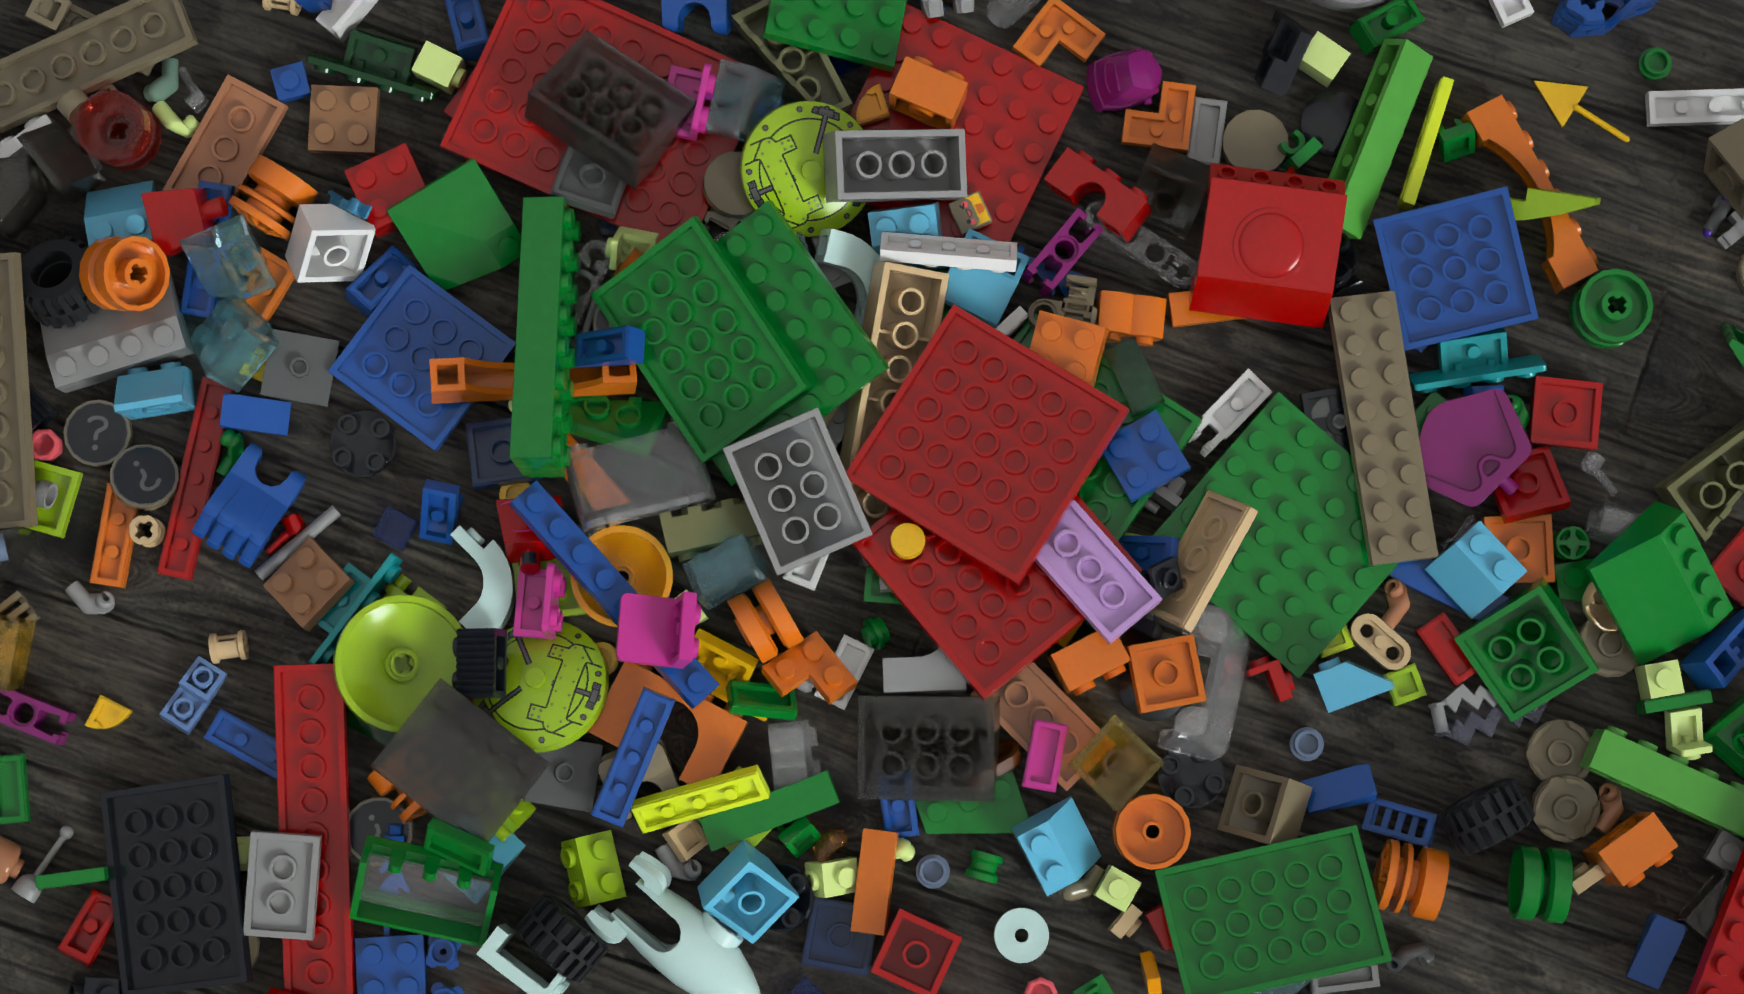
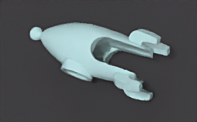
(707, 952)

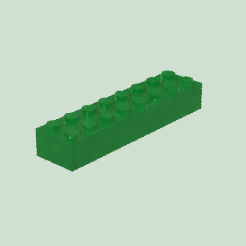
(544, 338)

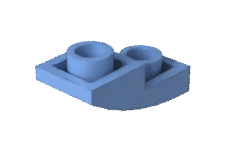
(194, 695)

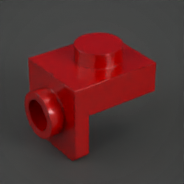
(1279, 681)

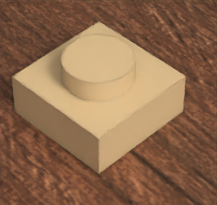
(686, 839)
(1586, 876)
(1126, 922)

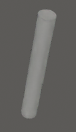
(287, 550)

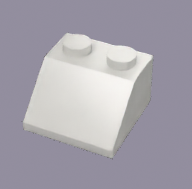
(328, 244)

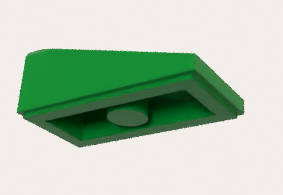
(1385, 23)

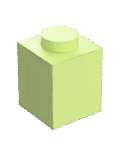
(1323, 59)
(439, 68)
(1659, 679)
(1117, 888)

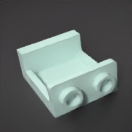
(515, 970)

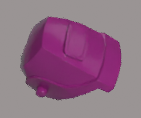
(1123, 80)

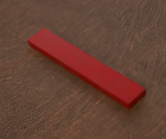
(195, 482)

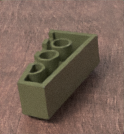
(805, 72)
(1708, 483)
(706, 528)

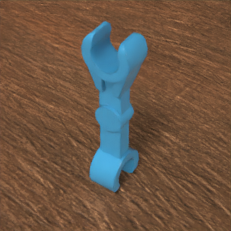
(352, 206)

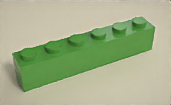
(1378, 128)
(1666, 779)

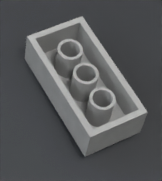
(895, 165)

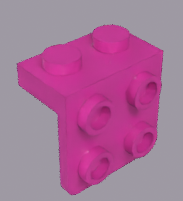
(700, 88)
(537, 603)
(658, 630)

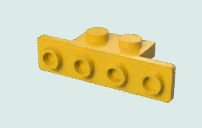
(724, 662)

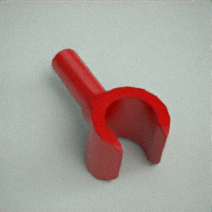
(294, 525)

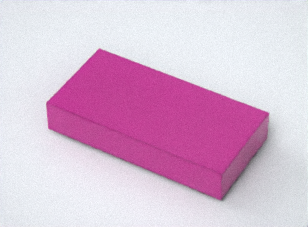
(1044, 755)

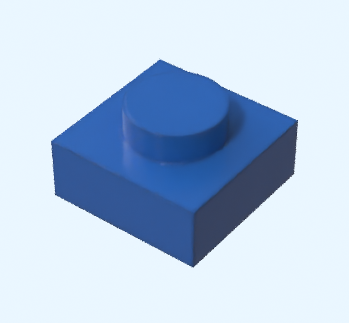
(291, 82)

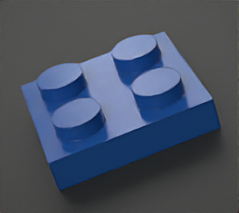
(1144, 456)
(391, 964)

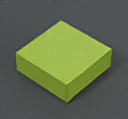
(1407, 685)

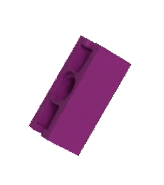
(1070, 244)
(40, 708)

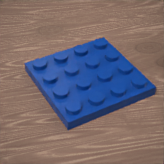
(1456, 268)
(393, 349)

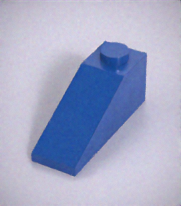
(1717, 656)

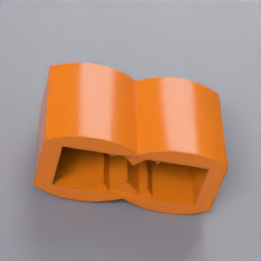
(1131, 316)

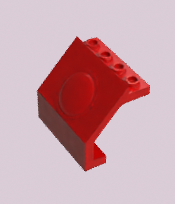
(1269, 245)

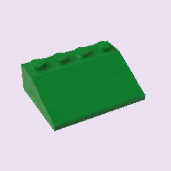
(1659, 584)

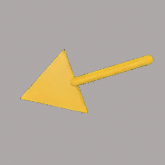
(1564, 99)

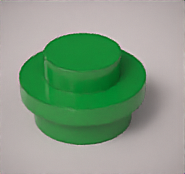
(1654, 63)
(875, 633)

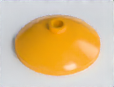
(636, 554)

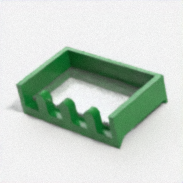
(423, 892)

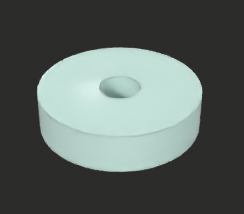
(1021, 919)

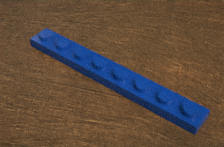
(598, 577)

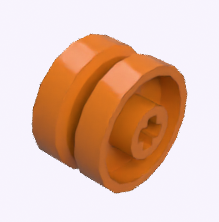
(124, 273)
(764, 620)
(1172, 833)

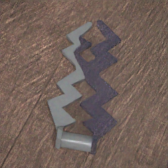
(1464, 733)

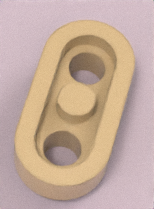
(1379, 641)

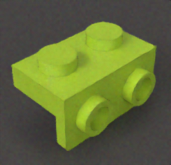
(592, 869)

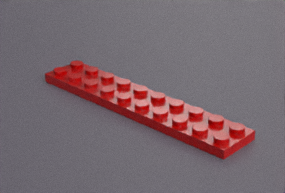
(316, 802)

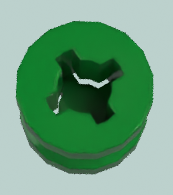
(1577, 543)
(983, 866)

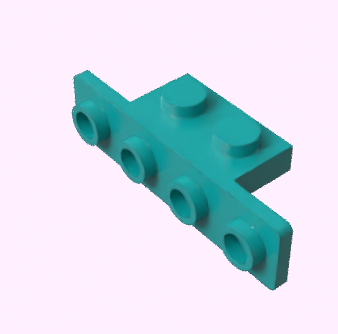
(1475, 360)
(357, 597)

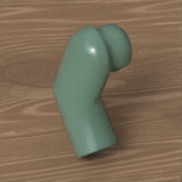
(164, 85)

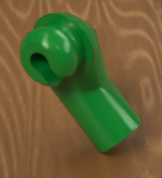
(235, 446)

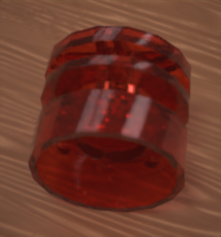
(101, 127)

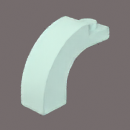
(851, 257)
(498, 591)

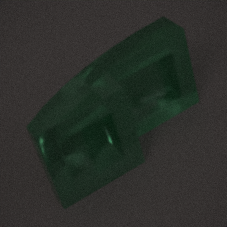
(1134, 376)

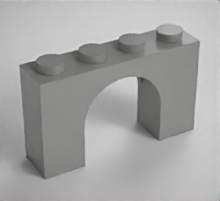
(920, 674)

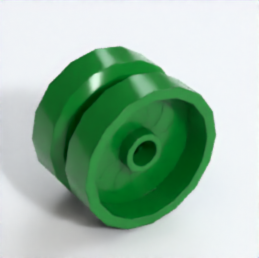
(1624, 294)
(1540, 884)

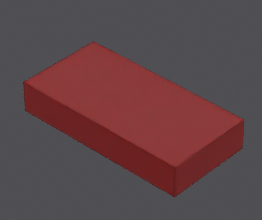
(1439, 640)

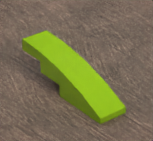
(1548, 203)

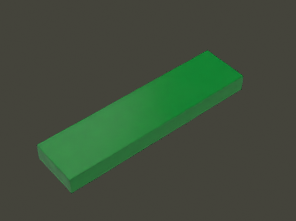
(781, 807)

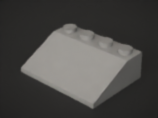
(116, 342)
(797, 491)

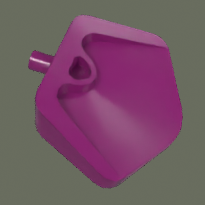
(1473, 446)

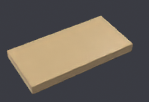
(1205, 556)

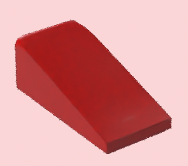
(89, 929)

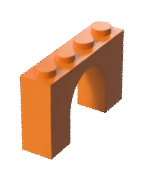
(716, 727)

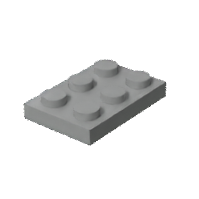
(282, 885)

